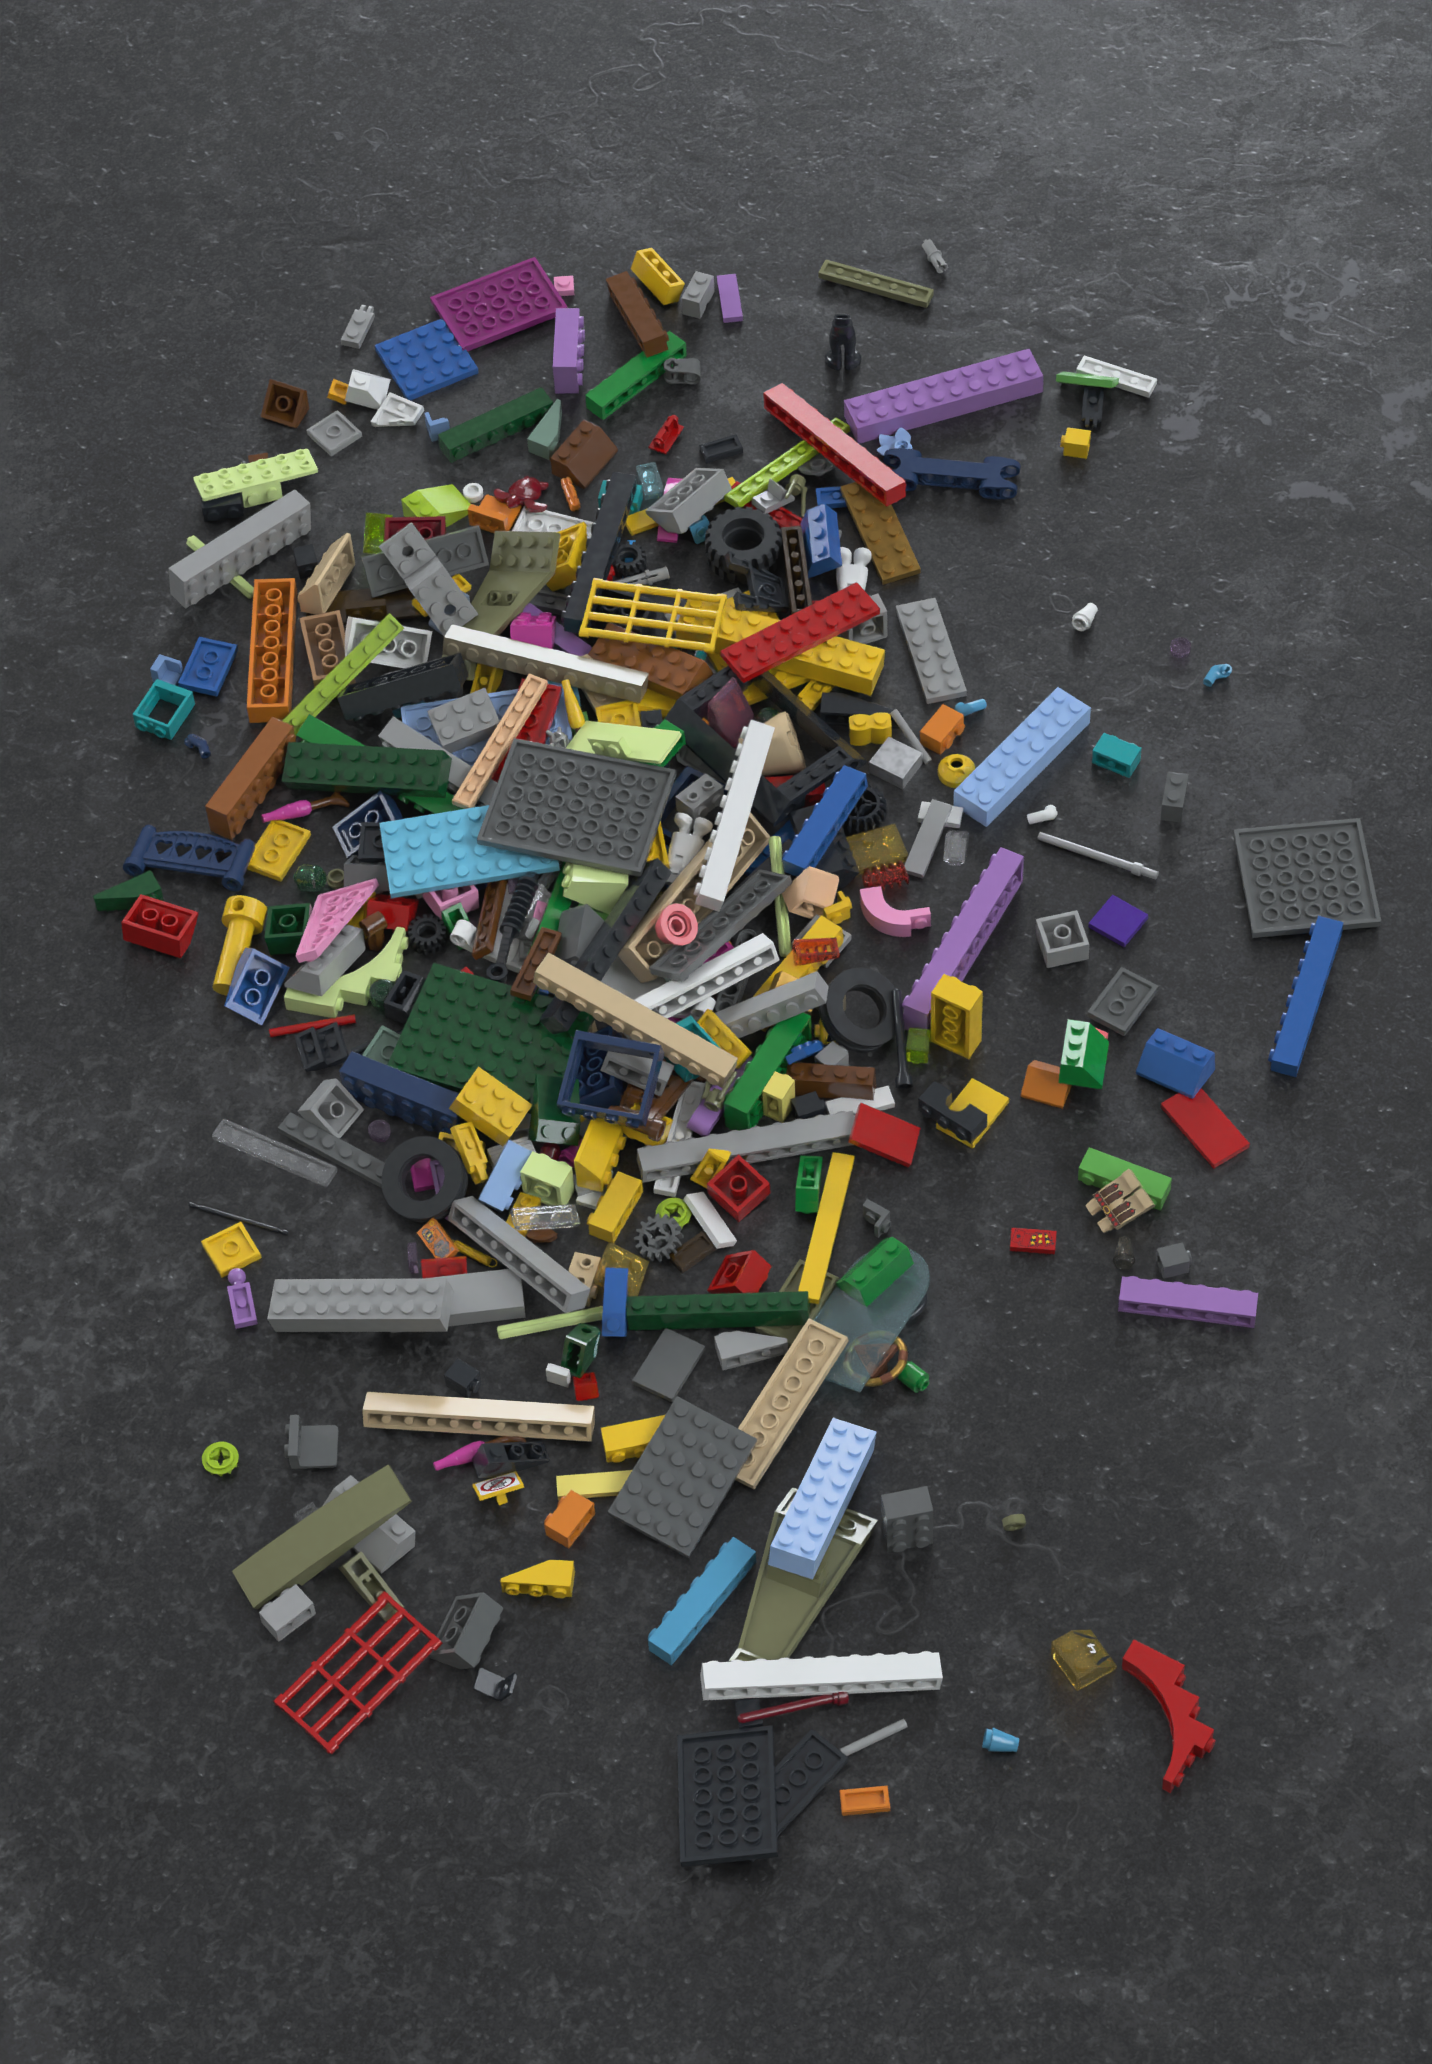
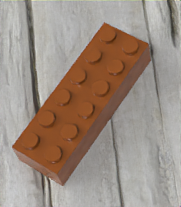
(669, 669)
(250, 780)

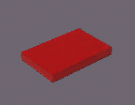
(884, 1135)

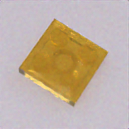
(620, 1258)

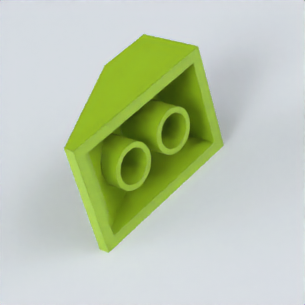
(436, 502)

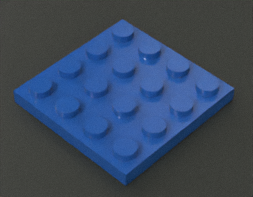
(425, 359)

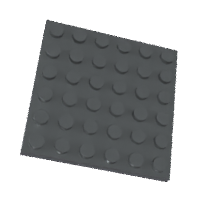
(1306, 873)

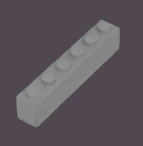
(775, 1005)

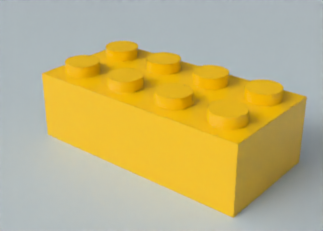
(956, 1016)

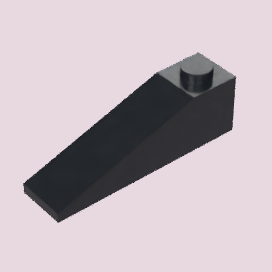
(838, 707)

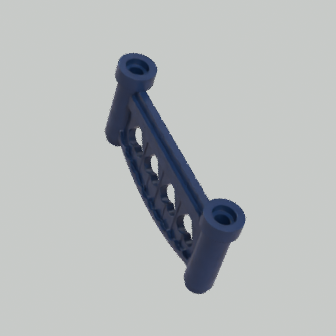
(230, 869)

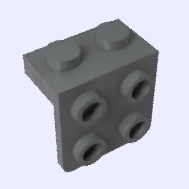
(311, 1445)

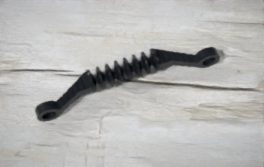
(513, 922)

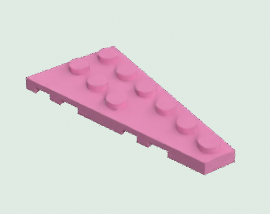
(330, 916)

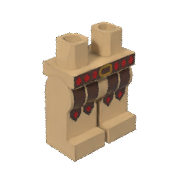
(1115, 1205)

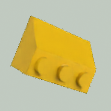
(598, 1154)

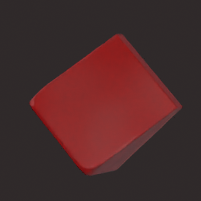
(585, 1387)

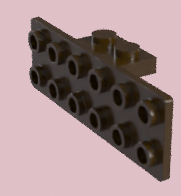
(362, 605)

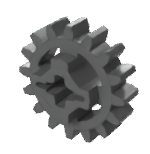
(658, 1237)

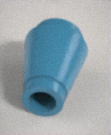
(999, 1741)

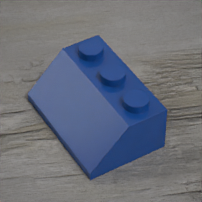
(821, 540)
(1176, 1063)

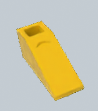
(547, 1578)

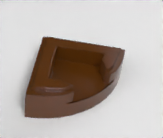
(541, 1235)

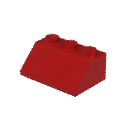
(159, 926)

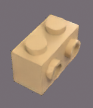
(585, 1269)

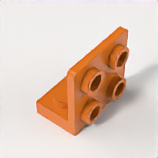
(493, 515)

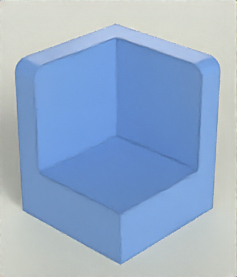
(436, 426)
(166, 669)

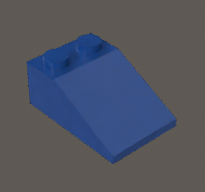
(255, 985)

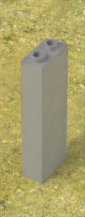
(485, 1297)

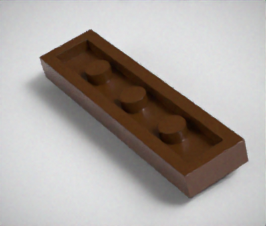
(545, 942)

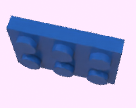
(208, 666)

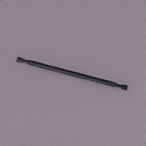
(231, 1216)

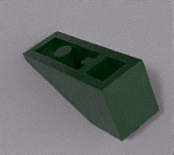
(125, 894)

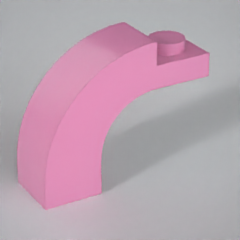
(888, 919)

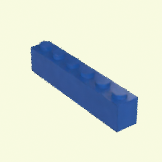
(825, 821)

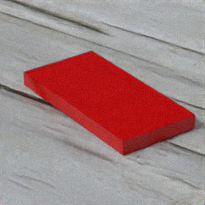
(1205, 1127)

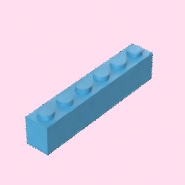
(701, 1601)

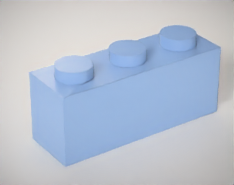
(504, 1177)

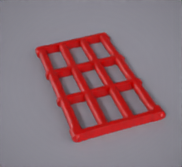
(349, 1696)

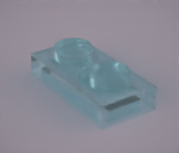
(650, 480)

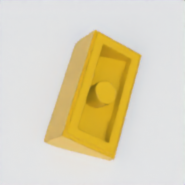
(710, 1165)

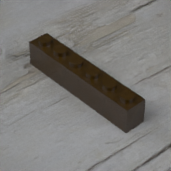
(795, 568)

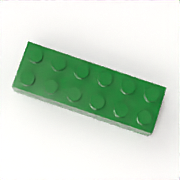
(745, 1103)

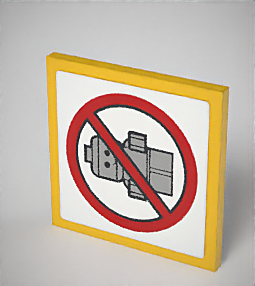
(498, 1487)

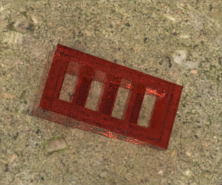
(816, 956)

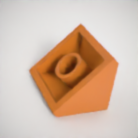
(1043, 1086)

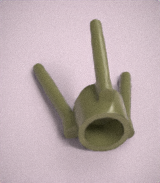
(795, 487)
(716, 1097)

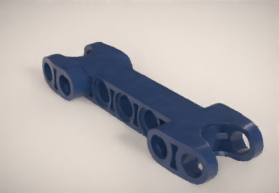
(985, 476)

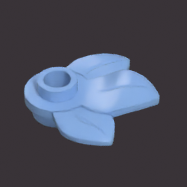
(900, 440)

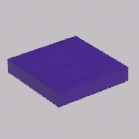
(1118, 920)

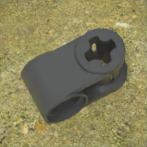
(684, 371)

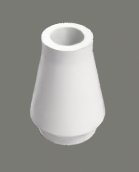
(1083, 619)

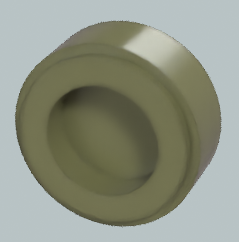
(1014, 1522)

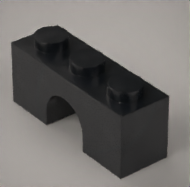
(965, 1123)

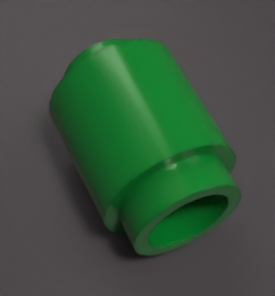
(914, 1377)

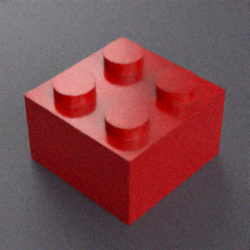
(738, 1188)

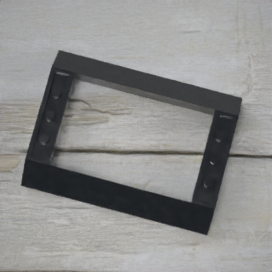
(770, 802)

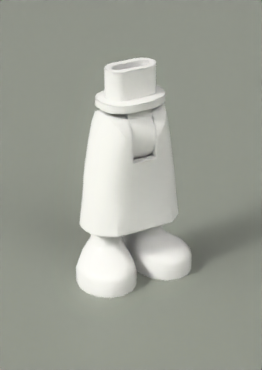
(852, 573)
(685, 846)

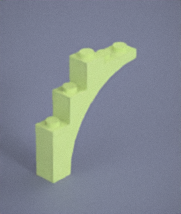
(355, 985)

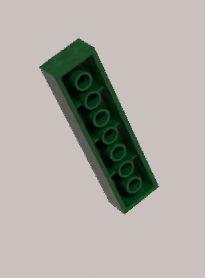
(367, 769)

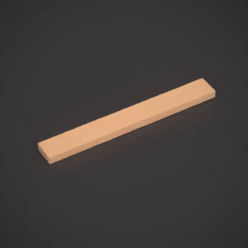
(500, 742)

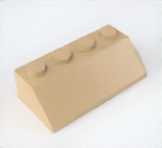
(328, 577)

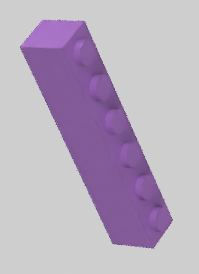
(1188, 1301)

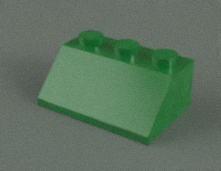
(1083, 1055)
(876, 1271)

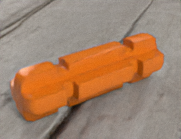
(570, 494)

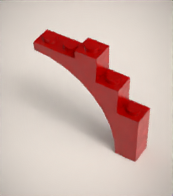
(1164, 1679)

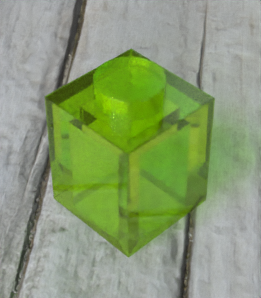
(918, 1045)

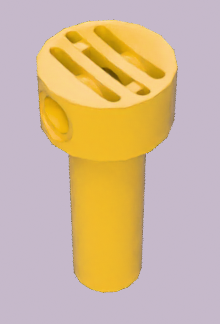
(243, 918)

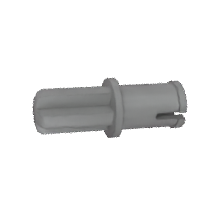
(934, 255)

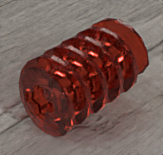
(885, 875)

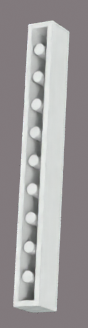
(734, 816)
(820, 1676)

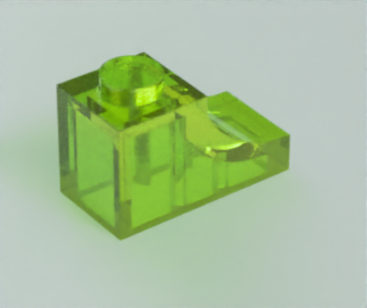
(374, 532)

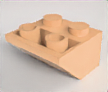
(811, 892)

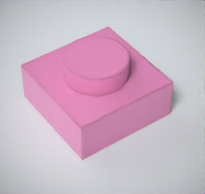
(564, 285)

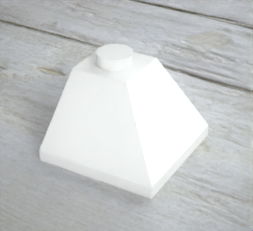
(367, 389)

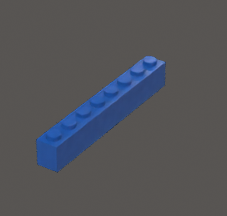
(1306, 997)

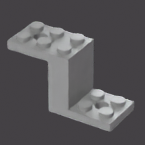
(428, 579)

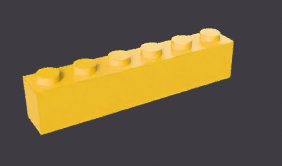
(821, 929)

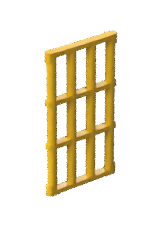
(636, 604)

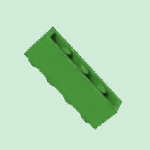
(1101, 1169)

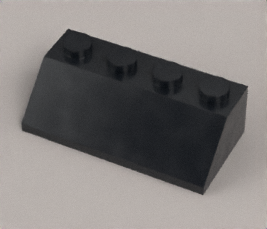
(838, 856)

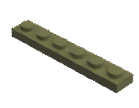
(876, 283)

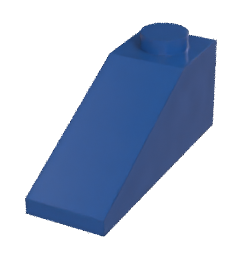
(615, 1302)

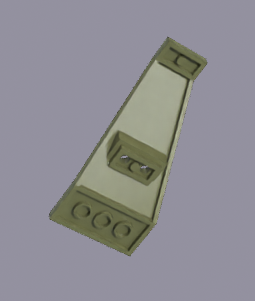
(517, 572)
(789, 1603)

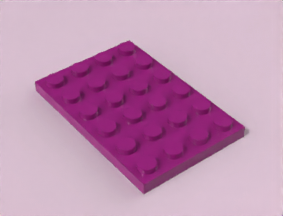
(498, 304)

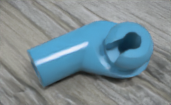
(1217, 672)
(971, 707)

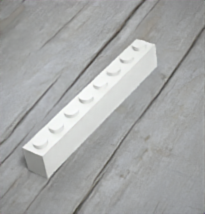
(711, 977)

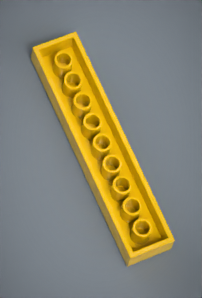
(832, 662)

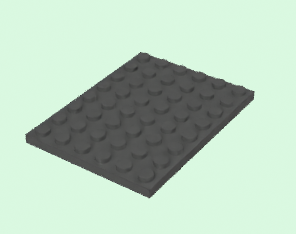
(577, 807)

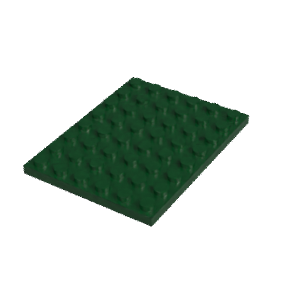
(475, 1023)

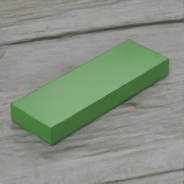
(1087, 379)

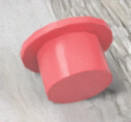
(676, 925)

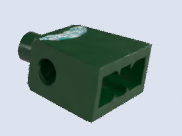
(580, 1342)

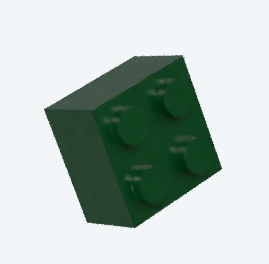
(286, 927)

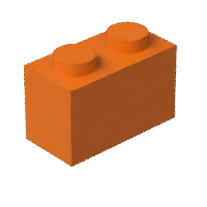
(942, 729)
(569, 1518)

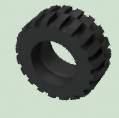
(738, 526)

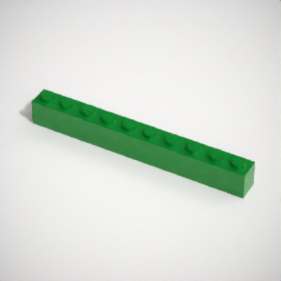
(318, 732)

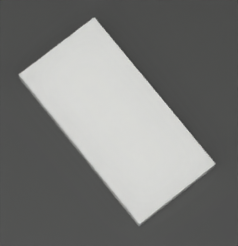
(547, 522)

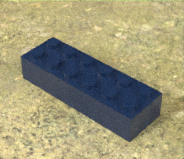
(399, 1094)

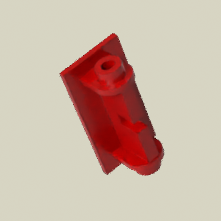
(666, 435)

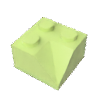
(547, 1179)

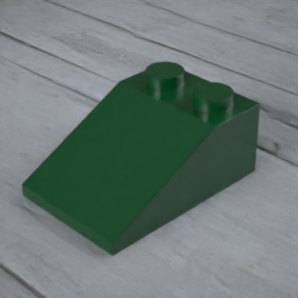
(546, 1119)

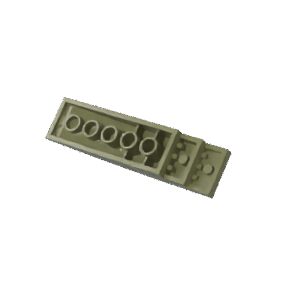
(321, 1537)

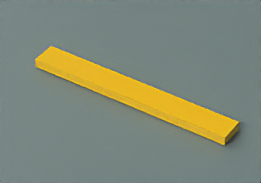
(826, 1226)

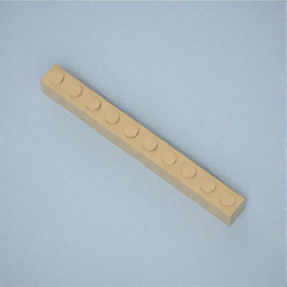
(634, 1020)
(478, 1416)

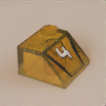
(1081, 1657)

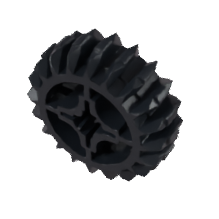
(870, 814)

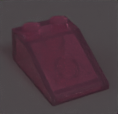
(729, 712)

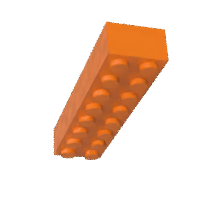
(272, 649)

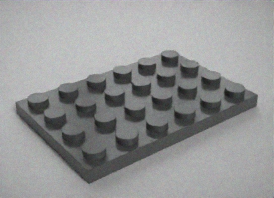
(682, 1477)

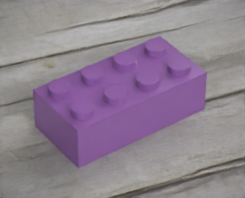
(568, 350)

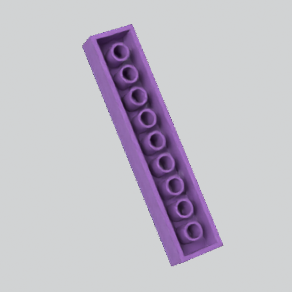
(943, 396)
(967, 933)

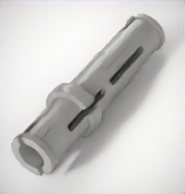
(661, 573)

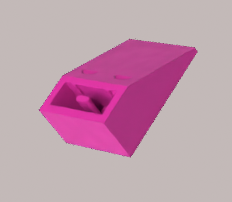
(534, 629)

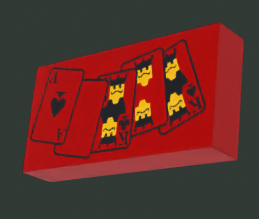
(1033, 1240)

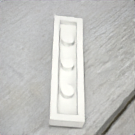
(1128, 379)

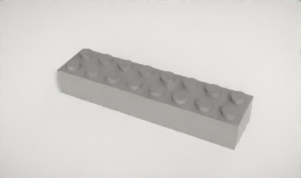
(240, 549)
(360, 1305)

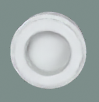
(473, 492)

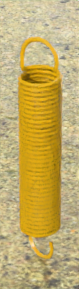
(473, 1253)

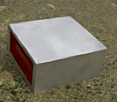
(895, 762)

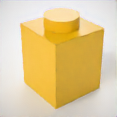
(1076, 443)

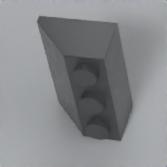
(359, 872)
(467, 1630)

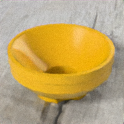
(953, 776)

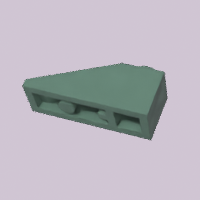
(546, 435)

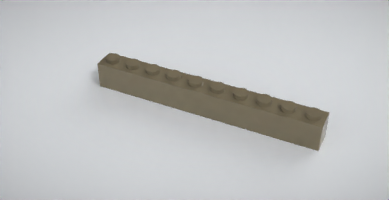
(546, 663)

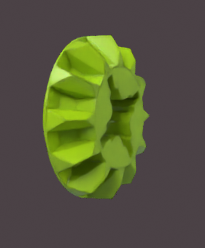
(675, 1204)
(212, 1454)

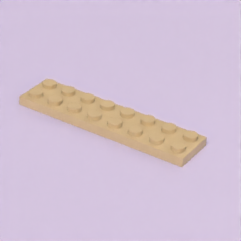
(788, 1395)

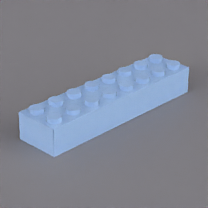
(1022, 756)
(822, 1498)

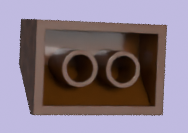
(583, 454)

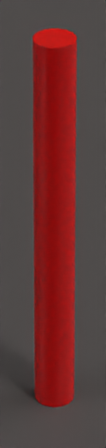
(291, 1029)

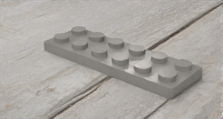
(931, 651)

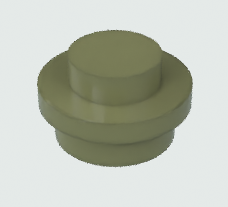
(335, 879)

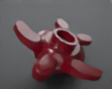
(523, 493)

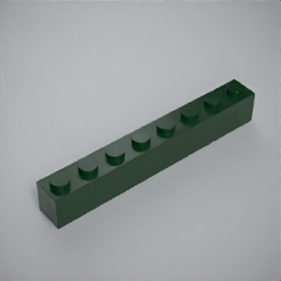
(718, 1310)

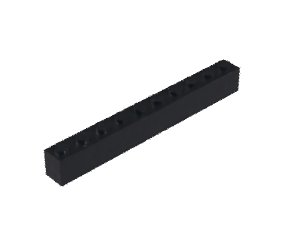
(600, 547)
(610, 938)

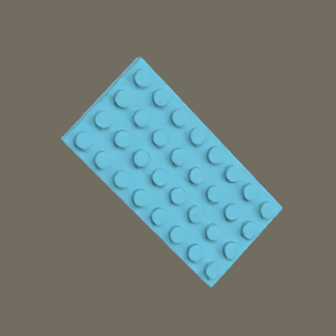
(444, 854)

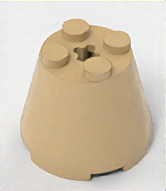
(784, 750)

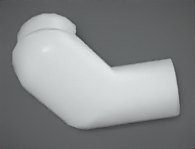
(1045, 815)

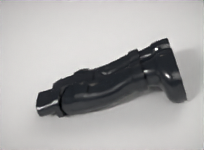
(842, 333)

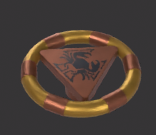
(897, 1345)

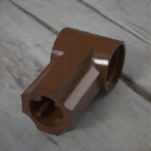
(373, 930)

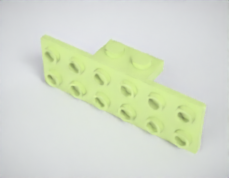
(256, 480)
(625, 741)

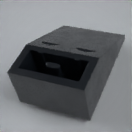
(403, 996)

